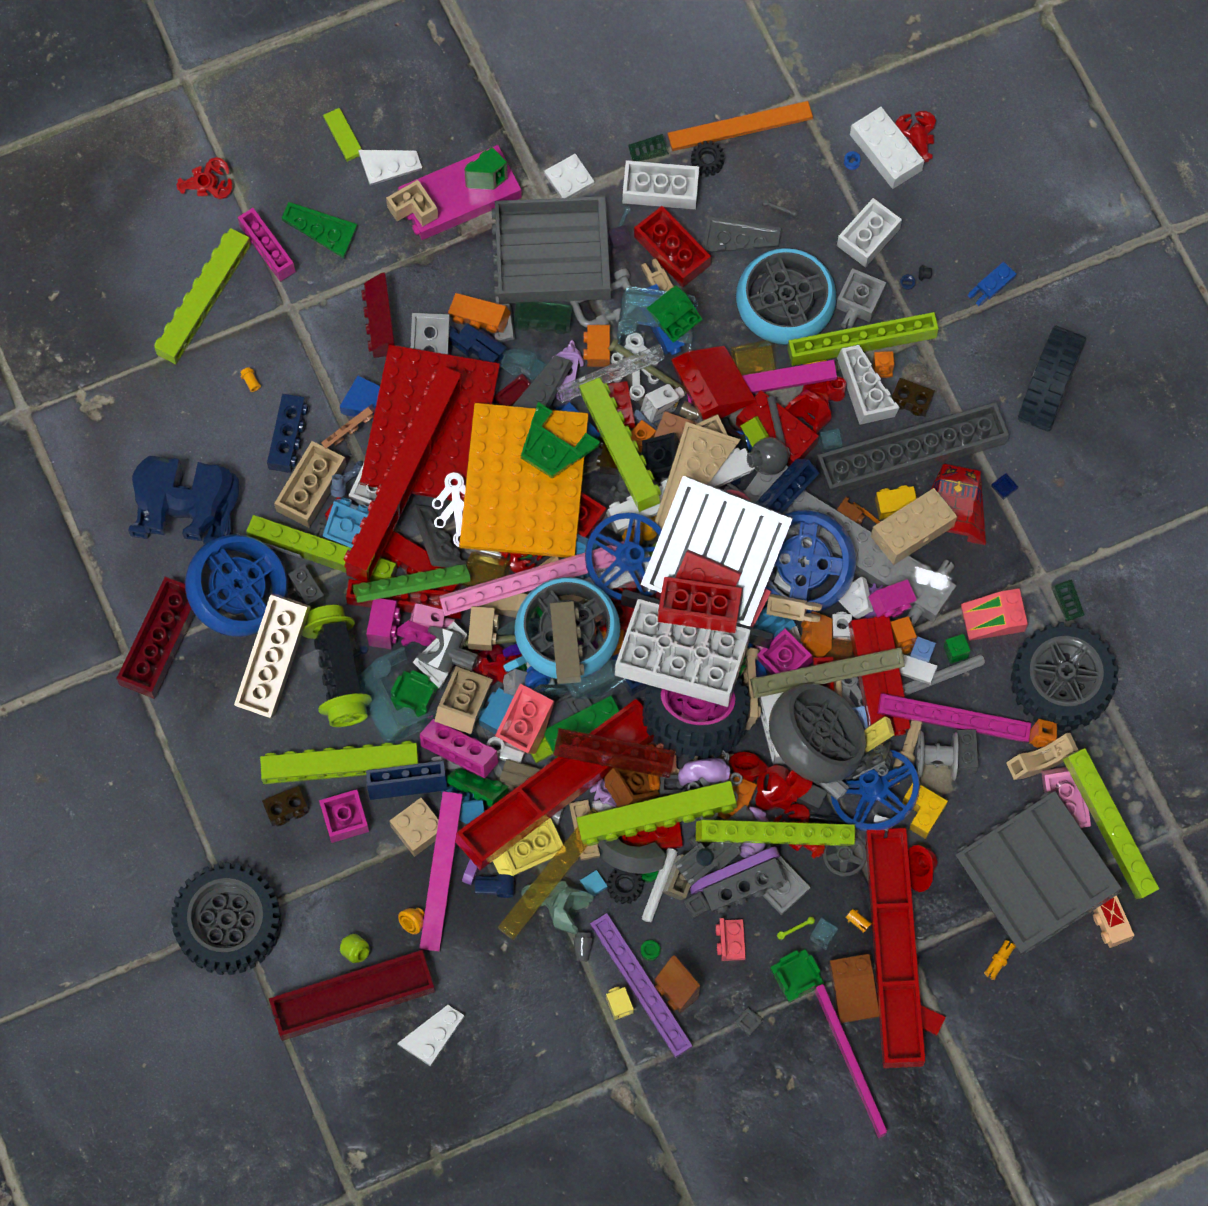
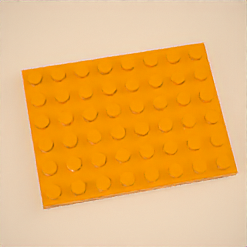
(509, 500)

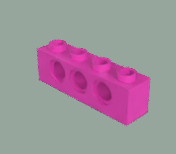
(266, 244)
(459, 748)

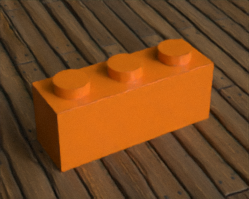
(479, 313)

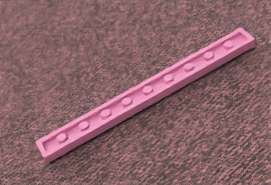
(522, 581)

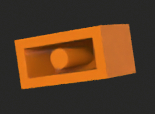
(597, 342)
(903, 634)
(817, 636)

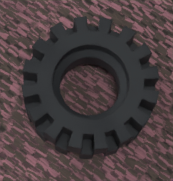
(711, 149)
(620, 896)

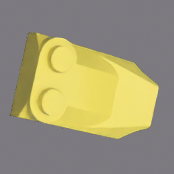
(530, 851)

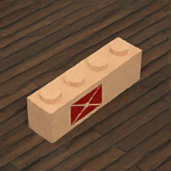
(1113, 923)

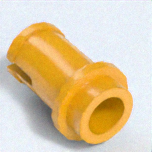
(250, 379)
(858, 920)

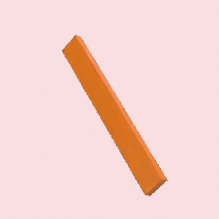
(740, 125)

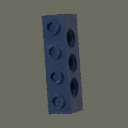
(285, 461)
(789, 485)

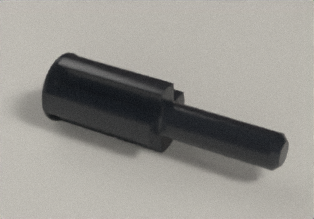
(832, 819)

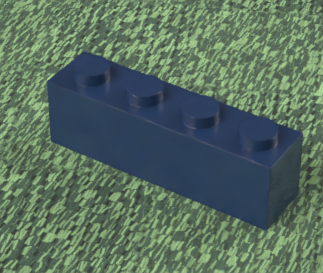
(406, 780)

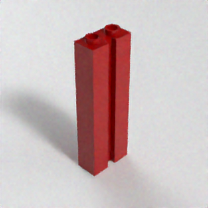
(871, 637)

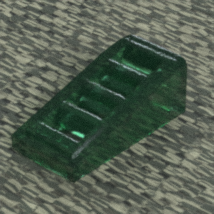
(659, 139)
(1062, 603)

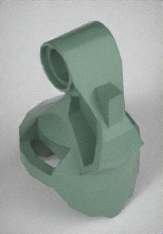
(564, 901)

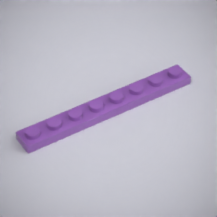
(641, 985)

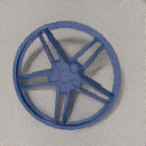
(628, 555)
(876, 787)

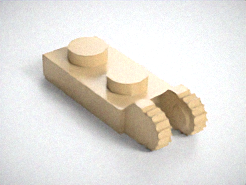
(658, 277)
(792, 608)

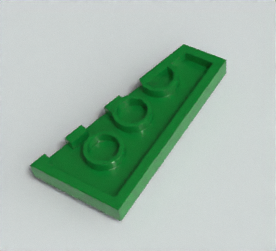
(325, 229)
(583, 721)

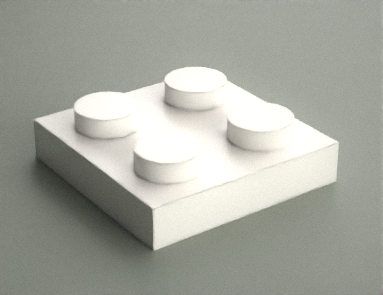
(569, 177)

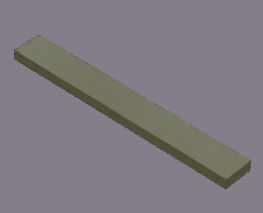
(827, 672)

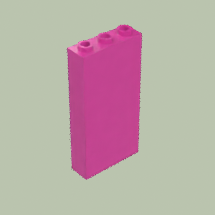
(456, 201)

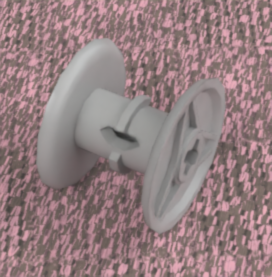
(937, 755)

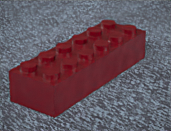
(157, 640)

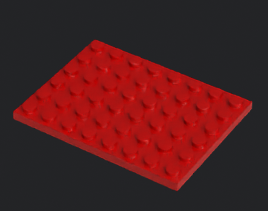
(401, 389)

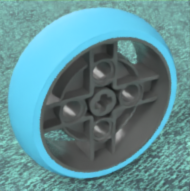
(774, 265)
(596, 608)

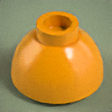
(411, 920)

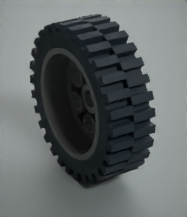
(198, 901)

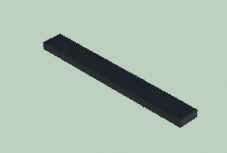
(757, 636)

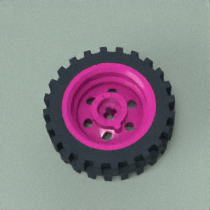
(694, 724)

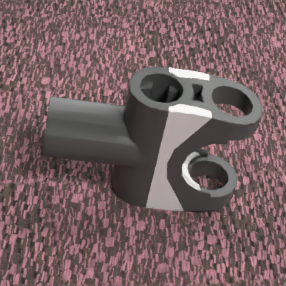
(448, 652)

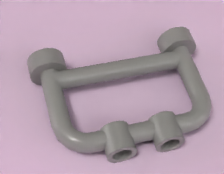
(621, 281)

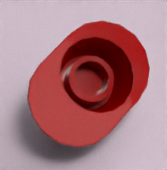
(747, 765)
(921, 865)

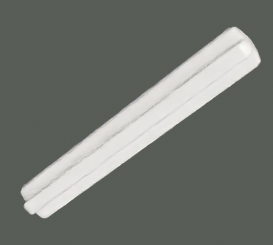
(659, 885)

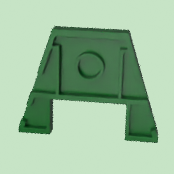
(550, 452)

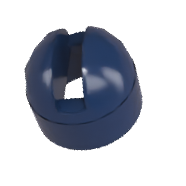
(907, 278)

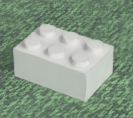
(869, 232)

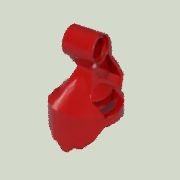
(815, 400)
(782, 788)

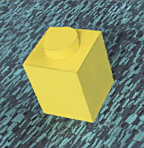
(619, 1002)

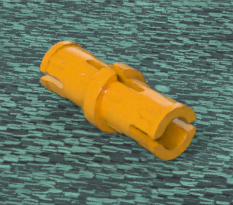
(999, 960)

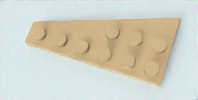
(698, 457)

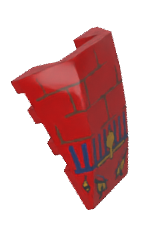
(963, 493)

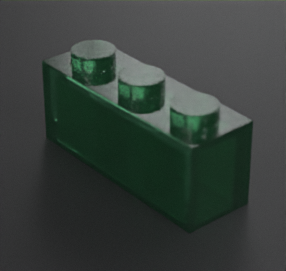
(543, 317)

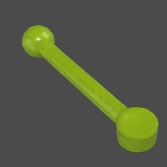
(781, 935)

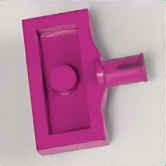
(415, 633)

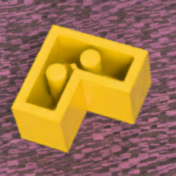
(928, 809)

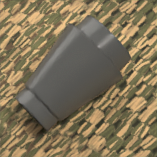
(582, 946)

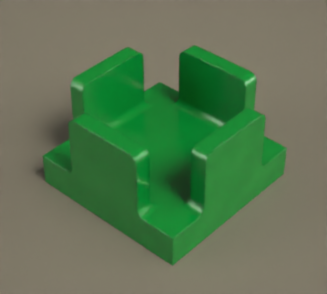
(414, 692)
(797, 975)

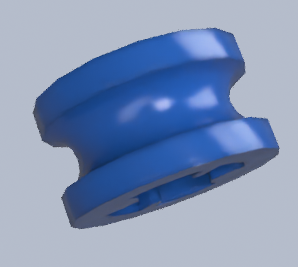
(852, 166)

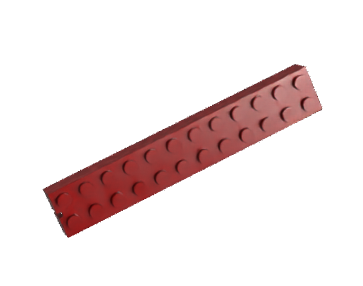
(403, 474)
(545, 793)
(894, 949)

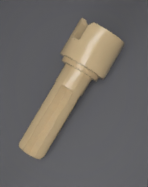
(909, 744)

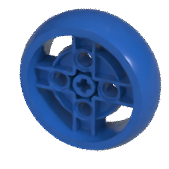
(215, 556)
(844, 567)

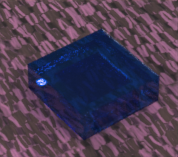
(1004, 486)

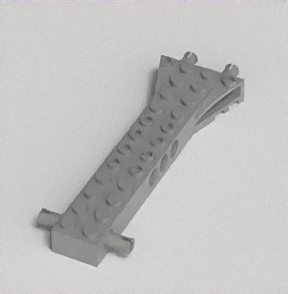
(870, 559)

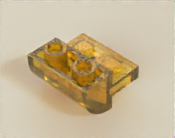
(485, 568)

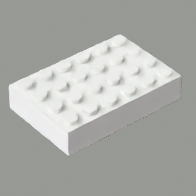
(681, 657)

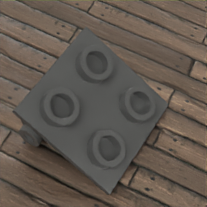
(876, 759)

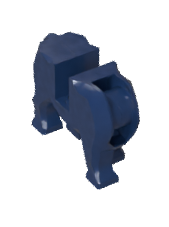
(160, 494)

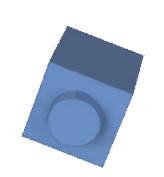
(923, 649)

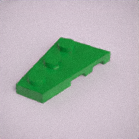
(481, 787)

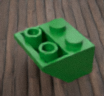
(486, 171)
(674, 313)

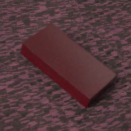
(512, 391)

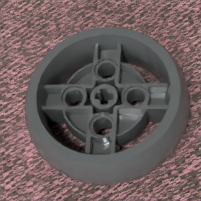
(817, 733)

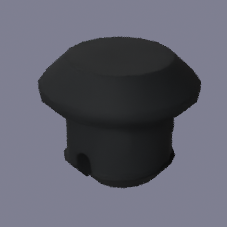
(924, 272)

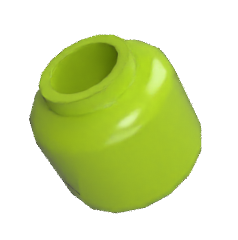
(354, 948)

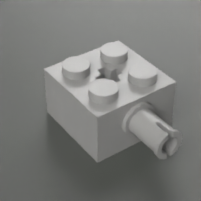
(856, 305)

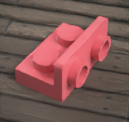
(731, 940)

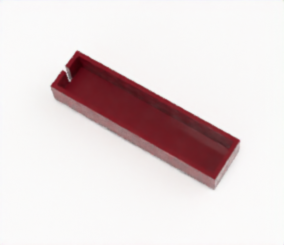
(351, 995)

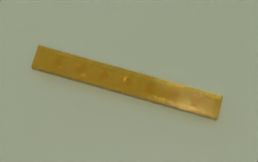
(544, 884)

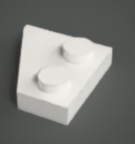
(857, 599)

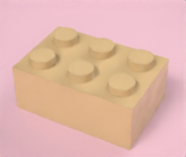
(463, 700)

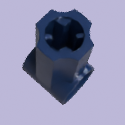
(501, 886)

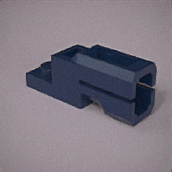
(478, 343)

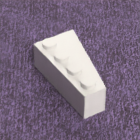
(864, 386)

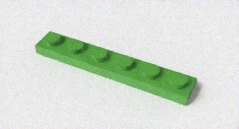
(411, 583)

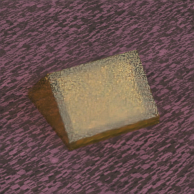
(753, 357)

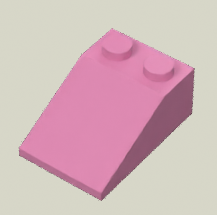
(1065, 787)

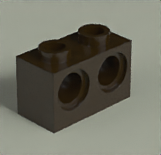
(914, 392)
(283, 802)

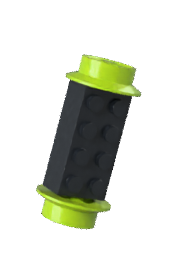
(344, 699)

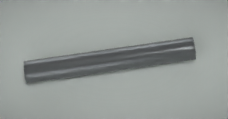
(775, 418)

